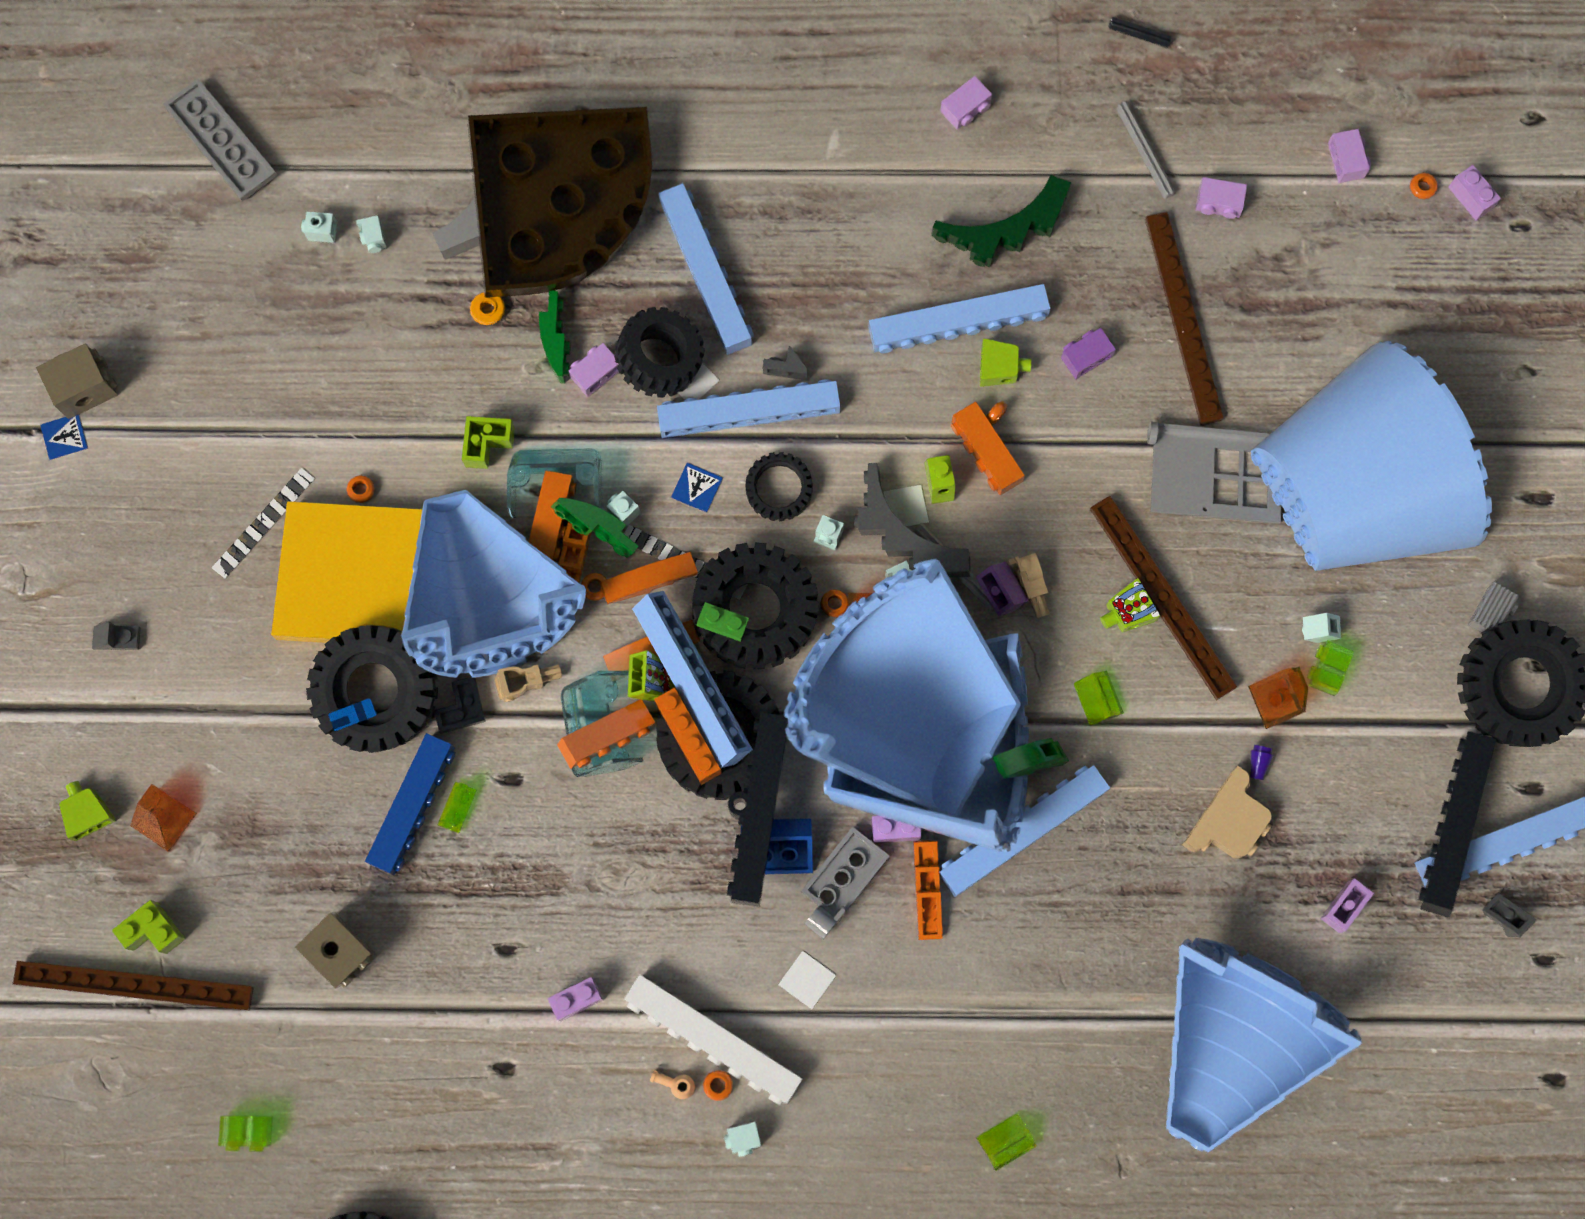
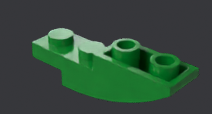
(553, 340)
(590, 518)
(1030, 757)

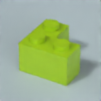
(481, 435)
(149, 923)

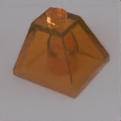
(1280, 696)
(161, 817)

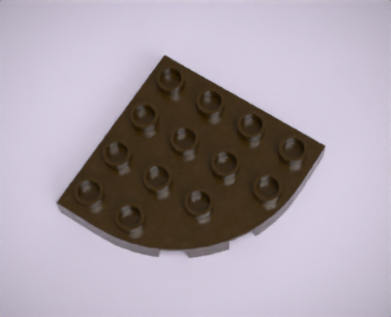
(556, 193)

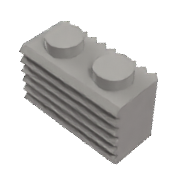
(1494, 607)

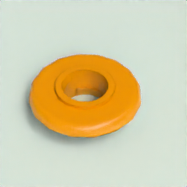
(490, 318)

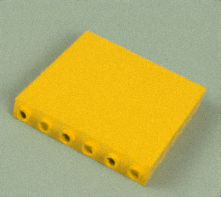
(343, 569)

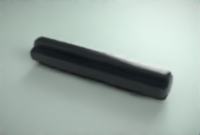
(1140, 32)

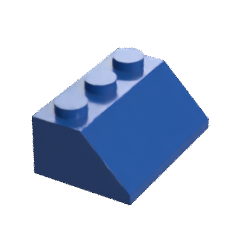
(790, 847)

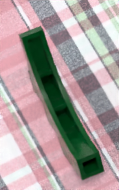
(1011, 232)

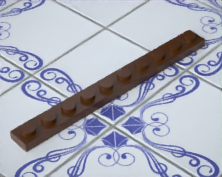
(1184, 318)
(1163, 598)
(133, 985)

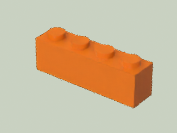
(987, 449)
(547, 526)
(605, 734)
(688, 736)

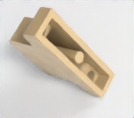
(1231, 820)

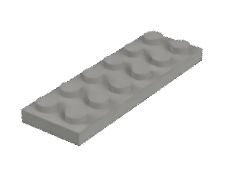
(220, 140)

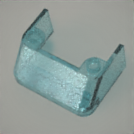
(583, 462)
(588, 702)

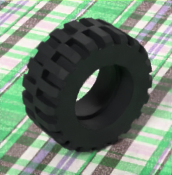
(666, 327)

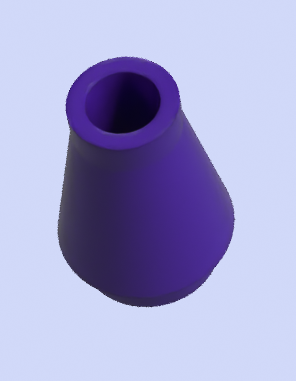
(1260, 761)

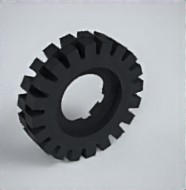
(779, 573)
(330, 680)
(1483, 690)
(746, 702)

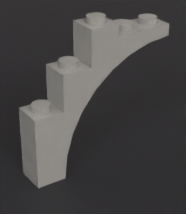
(459, 234)

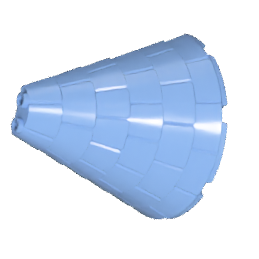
(482, 592)
(1243, 1041)

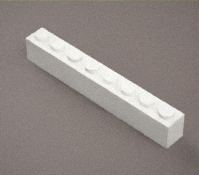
(713, 1039)

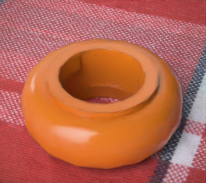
(1427, 178)
(997, 412)
(367, 495)
(590, 578)
(831, 594)
(728, 1085)

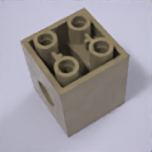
(77, 380)
(352, 951)

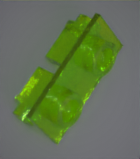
(457, 807)

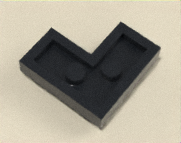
(465, 712)

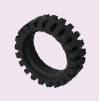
(774, 460)

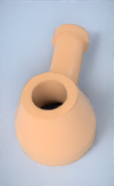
(673, 1084)

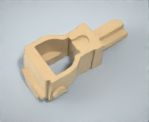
(1031, 581)
(533, 676)

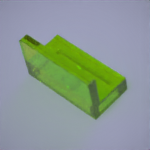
(1098, 697)
(1006, 1141)

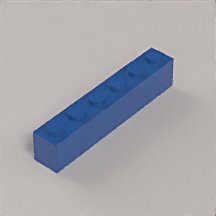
(410, 804)

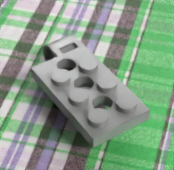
(828, 915)

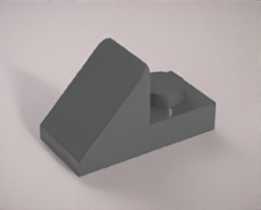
(792, 368)
(112, 637)
(1509, 916)

